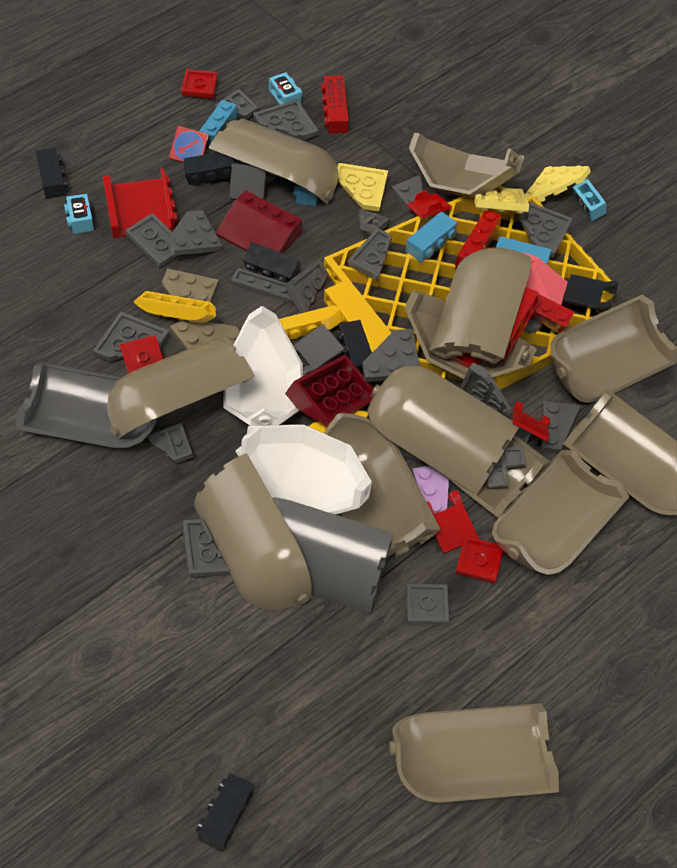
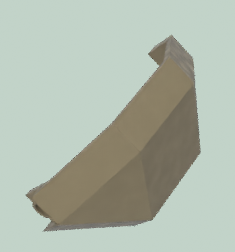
(459, 172)
(424, 316)

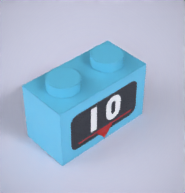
(284, 89)
(589, 200)
(80, 214)

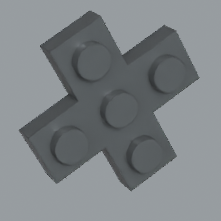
(512, 457)

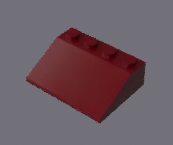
(259, 222)
(331, 391)

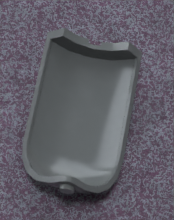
(73, 407)
(339, 554)

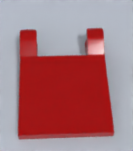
(529, 423)
(453, 524)

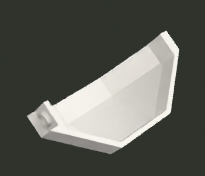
(275, 368)
(307, 467)

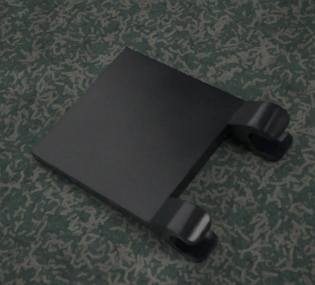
(588, 292)

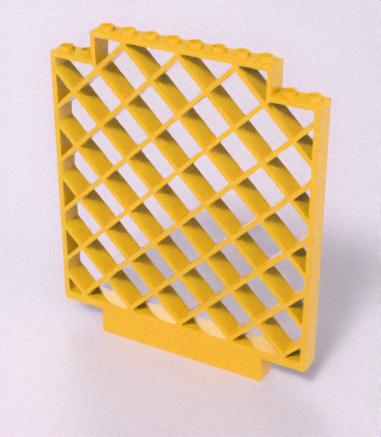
(362, 307)

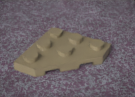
(189, 285)
(194, 334)

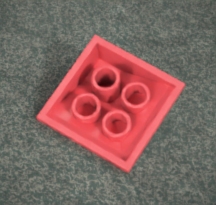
(546, 280)

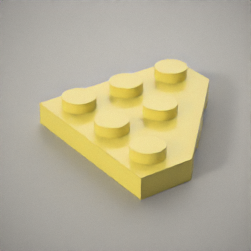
(556, 180)
(363, 184)
(505, 200)

